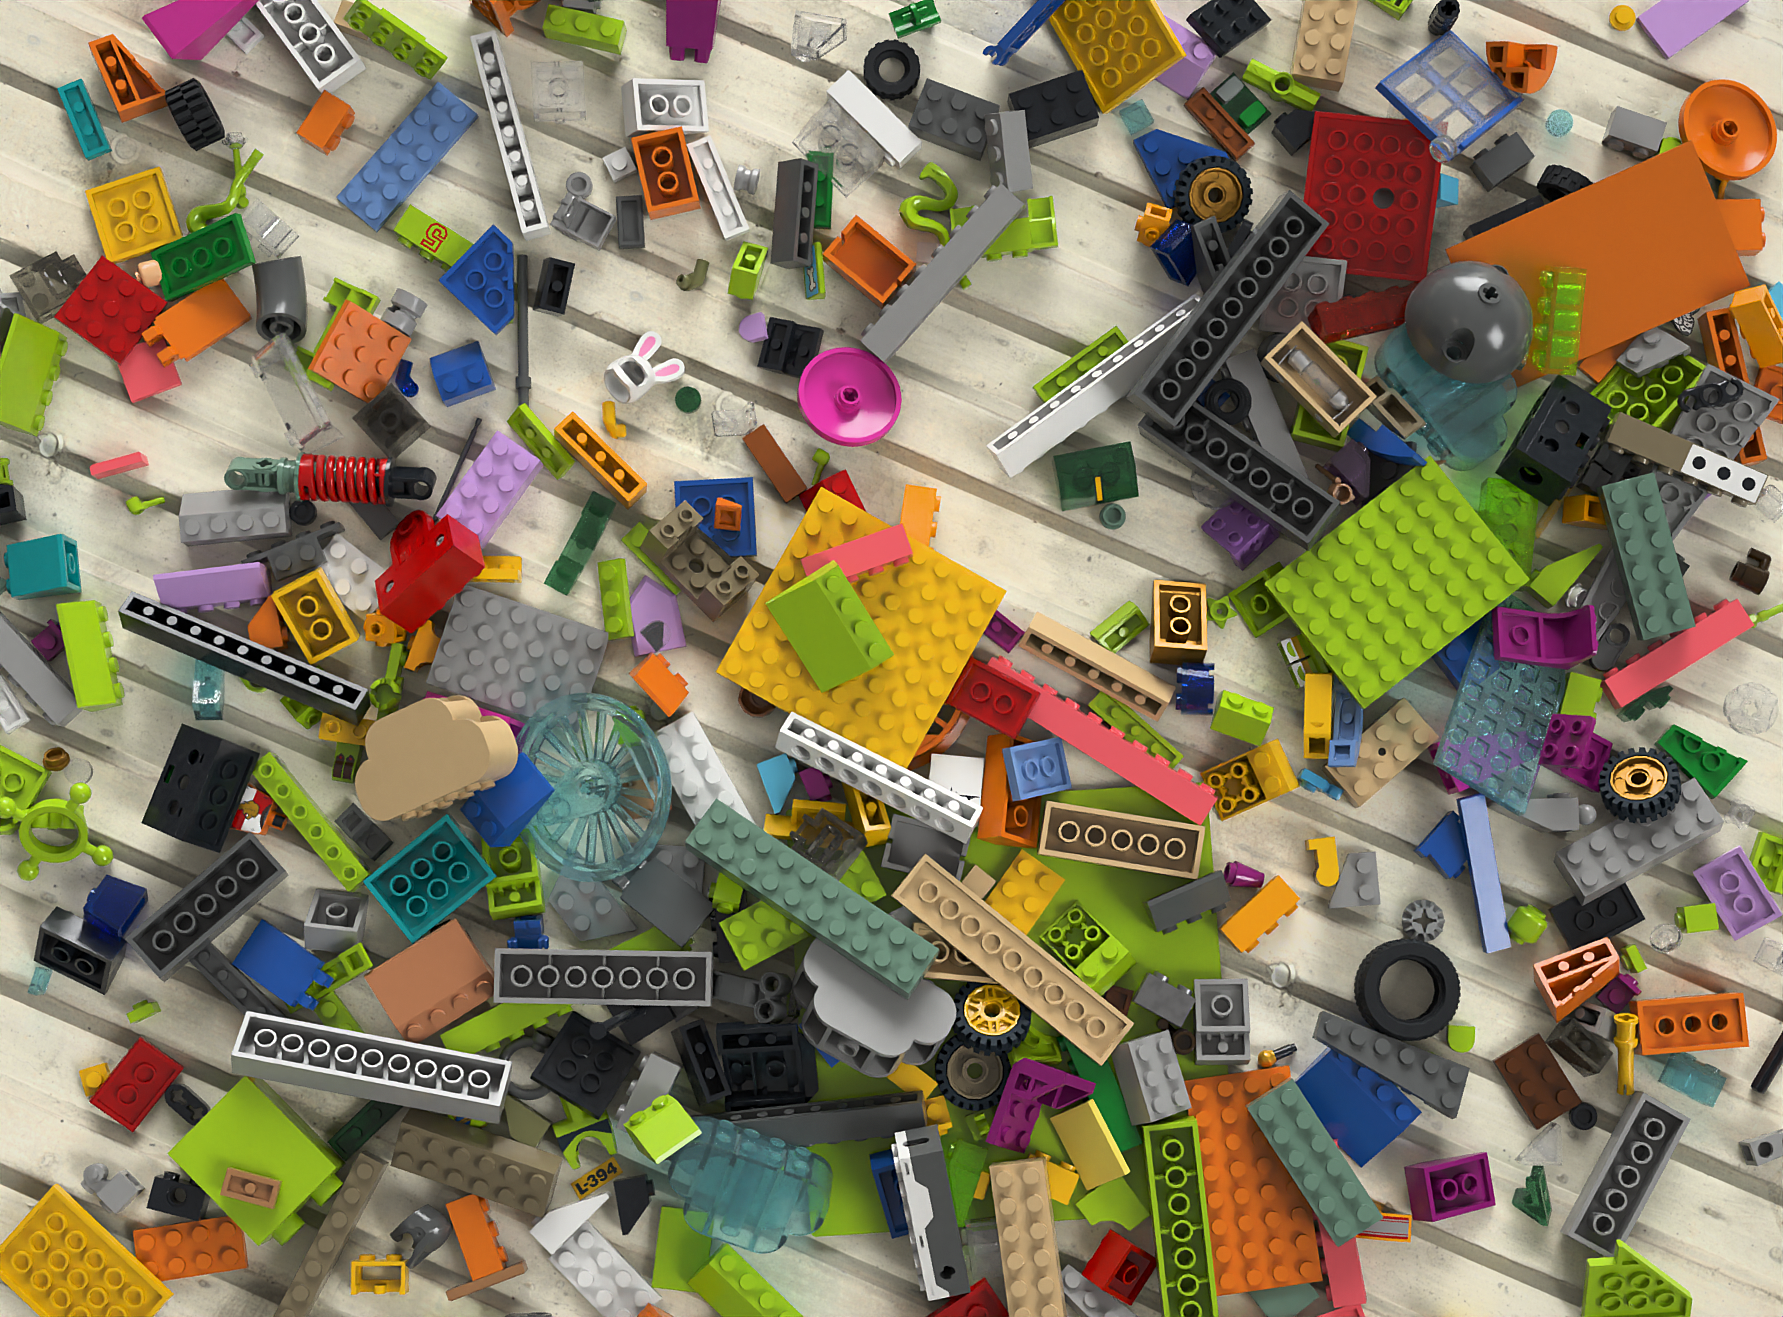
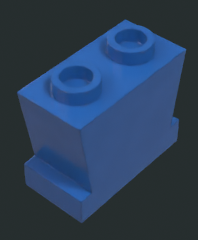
(1445, 846)

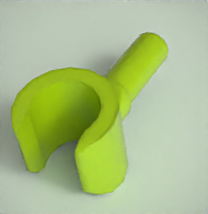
(822, 459)
(137, 507)

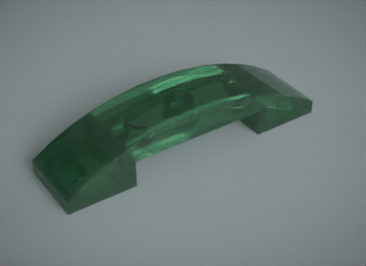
(581, 543)

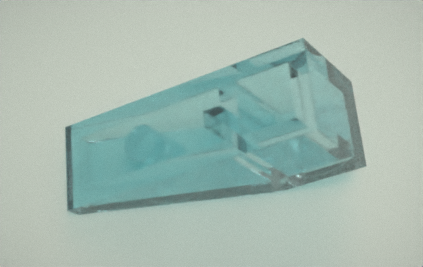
(208, 692)

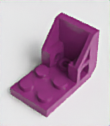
(1025, 1095)

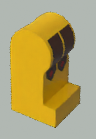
(1326, 860)

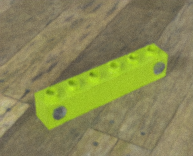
(311, 822)

